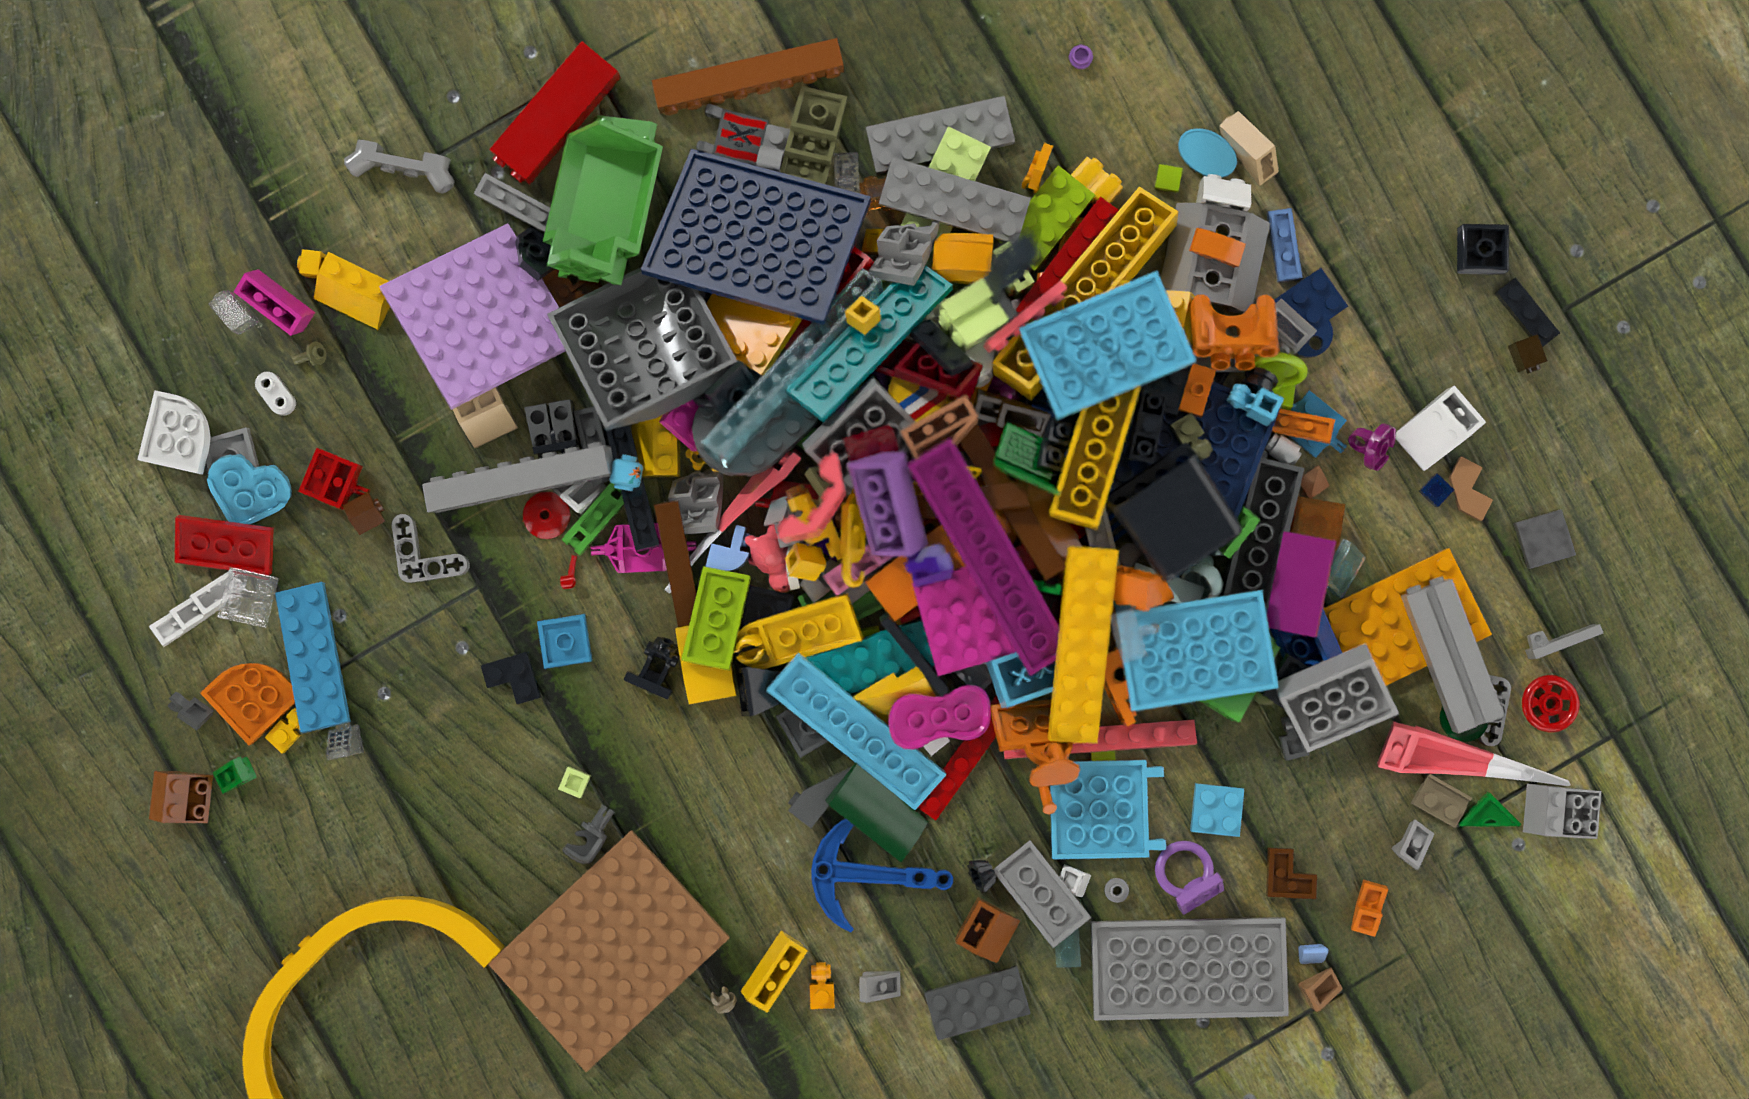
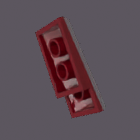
(916, 366)

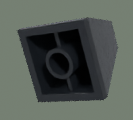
(753, 692)

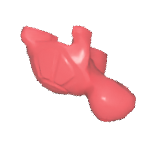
(769, 558)

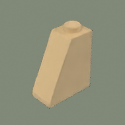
(1251, 147)

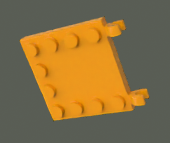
(752, 331)

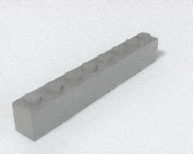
(518, 479)

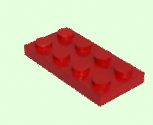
(223, 544)

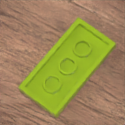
(1054, 211)
(716, 618)

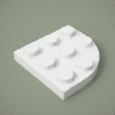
(175, 434)

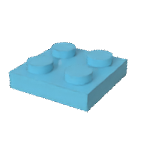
(1217, 810)

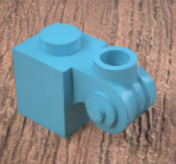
(1259, 406)

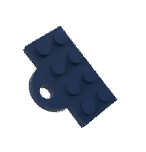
(1316, 302)

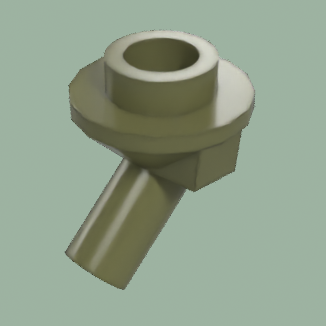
(314, 353)

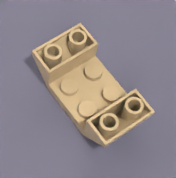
(485, 418)

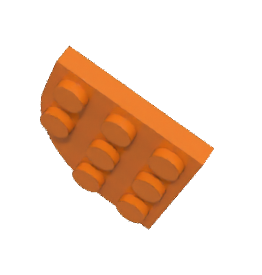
(250, 698)

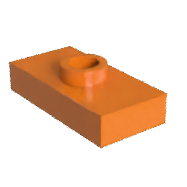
(1197, 390)

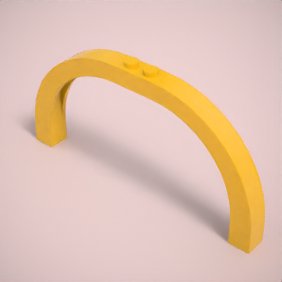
(442, 916)

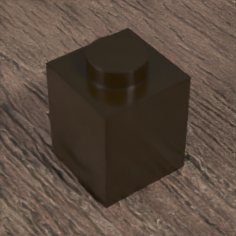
(1528, 354)

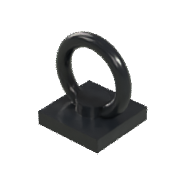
(727, 389)

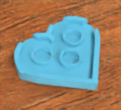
(246, 491)

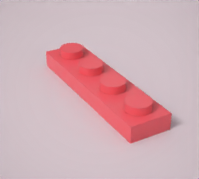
(1033, 312)

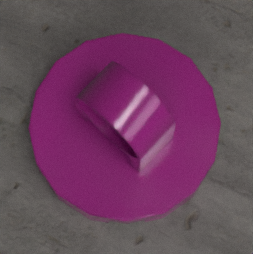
(1375, 444)

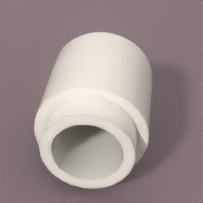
(1283, 449)

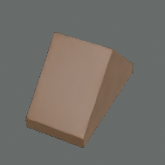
(1320, 989)

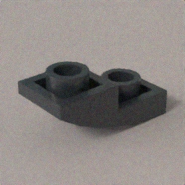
(1053, 445)

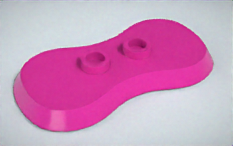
(921, 718)

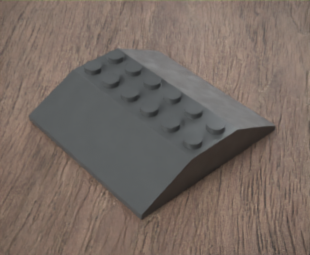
(642, 347)

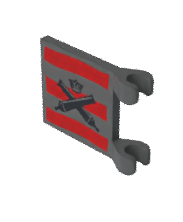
(737, 135)

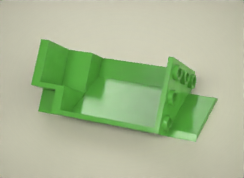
(602, 198)

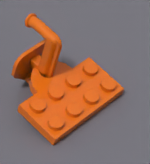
(1027, 728)

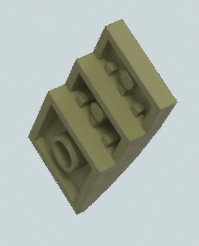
(813, 134)

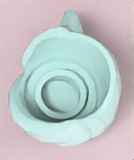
(1207, 576)

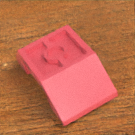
(795, 530)

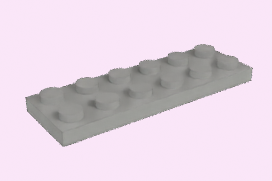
(919, 136)
(954, 200)

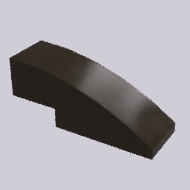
(1007, 410)

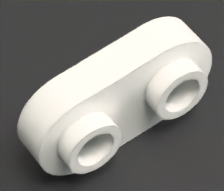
(275, 392)

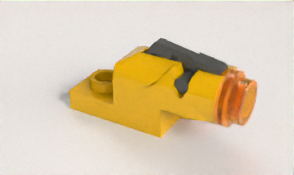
(800, 506)

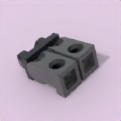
(549, 438)

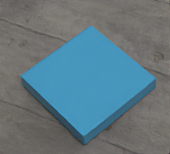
(564, 641)

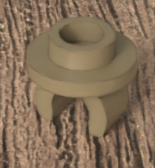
(725, 1002)

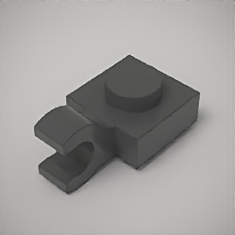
(191, 712)
(1291, 743)

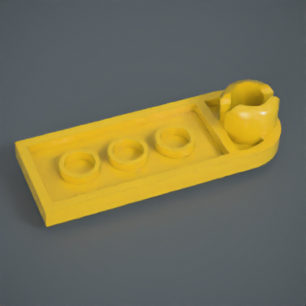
(801, 630)

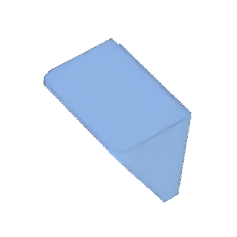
(1312, 953)

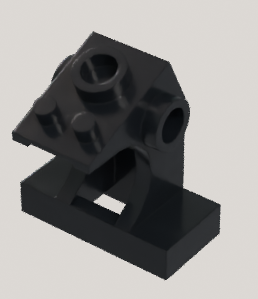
(649, 679)

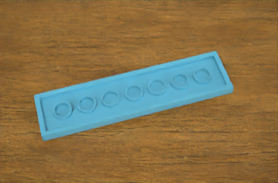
(855, 731)

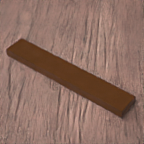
(677, 560)

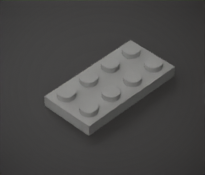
(1041, 894)

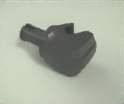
(595, 837)

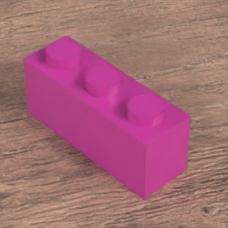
(274, 302)

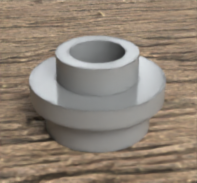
(1109, 890)

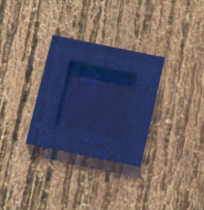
(1436, 490)

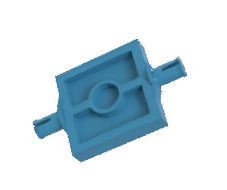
(1315, 406)

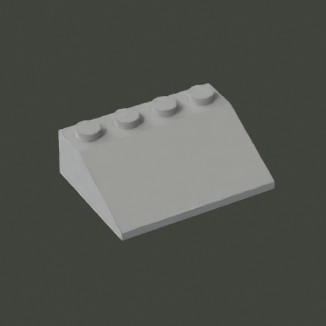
(864, 411)
(1336, 698)

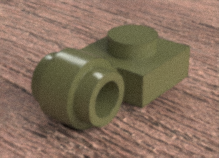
(1189, 431)

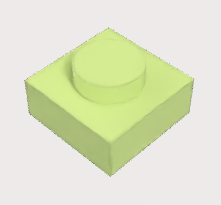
(574, 782)

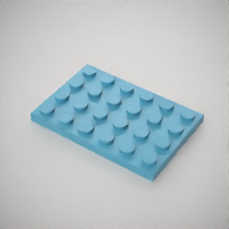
(1107, 345)
(1202, 652)

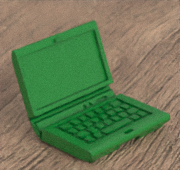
(1019, 455)

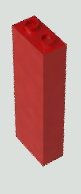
(554, 113)

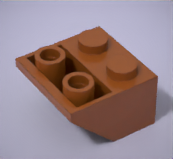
(180, 797)
(986, 930)

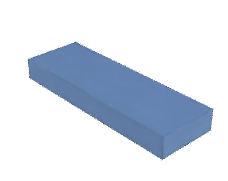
(1284, 245)

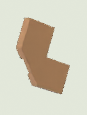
(1468, 500)

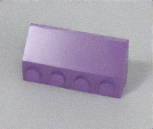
(888, 504)

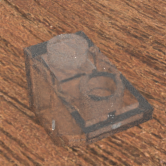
(233, 311)

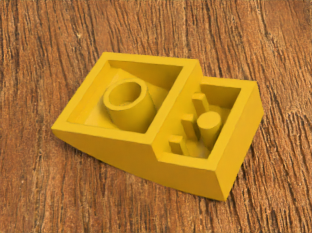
(701, 681)
(883, 694)

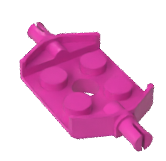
(624, 557)

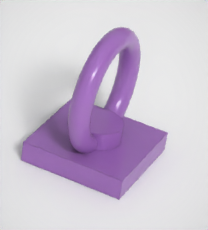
(1199, 889)

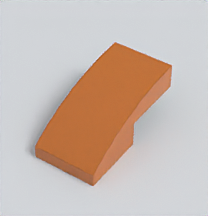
(1217, 247)
(1369, 907)

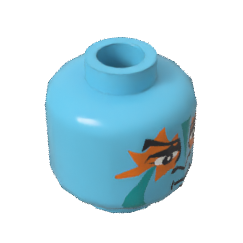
(626, 473)

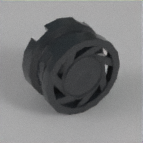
(1259, 378)

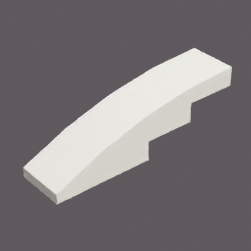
(190, 612)

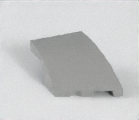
(904, 252)
(699, 500)

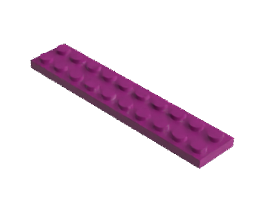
(987, 554)

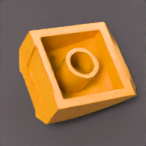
(962, 256)

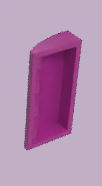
(1300, 583)

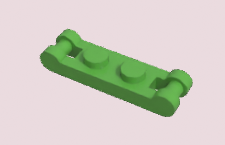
(594, 520)

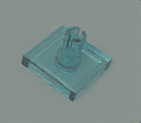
(1344, 568)

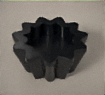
(981, 875)

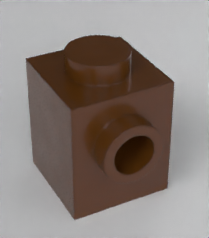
(364, 513)

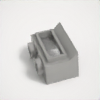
(1292, 329)

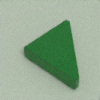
(1047, 588)
(1488, 813)

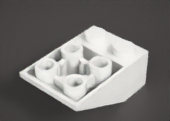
(1439, 428)

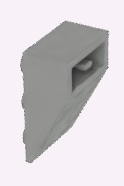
(1562, 811)

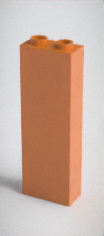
(894, 585)

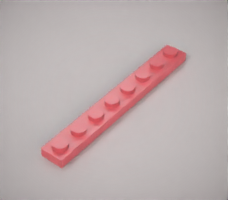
(1133, 737)

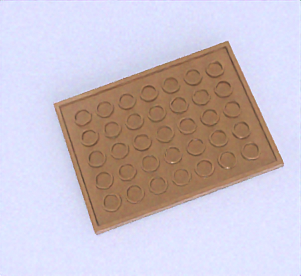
(609, 950)

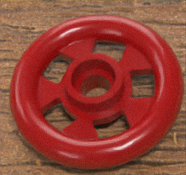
(1542, 722)

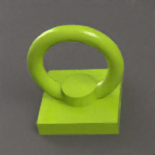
(1285, 368)

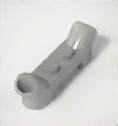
(371, 154)

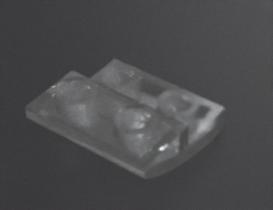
(247, 597)

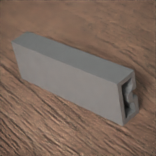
(1452, 654)

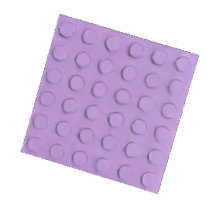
(475, 316)

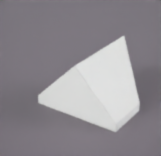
(580, 495)

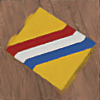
(916, 399)

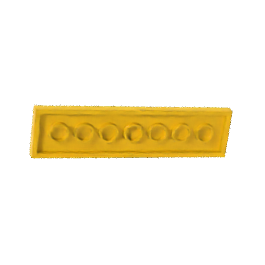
(1082, 644)

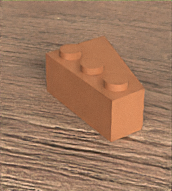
(947, 423)

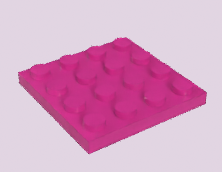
(960, 624)

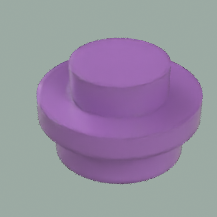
(1080, 57)

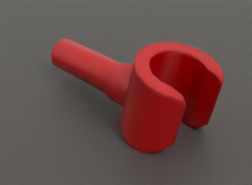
(569, 580)

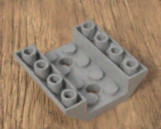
(1188, 271)

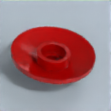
(558, 517)

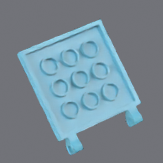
(1104, 812)

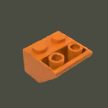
(1140, 588)

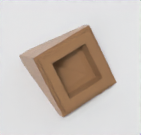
(1314, 482)

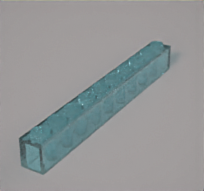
(770, 391)

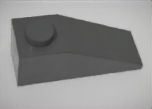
(811, 802)

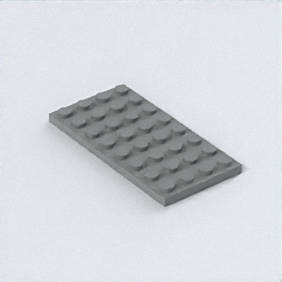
(1189, 968)

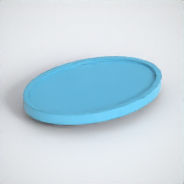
(1207, 152)

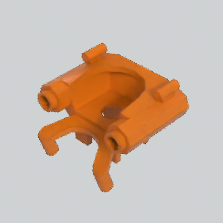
(1255, 329)

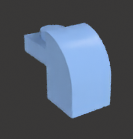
(729, 558)

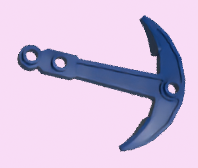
(861, 873)

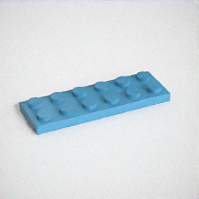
(312, 657)

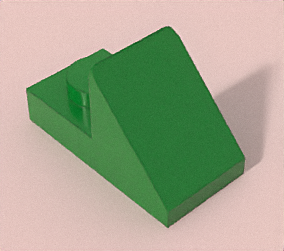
(234, 774)

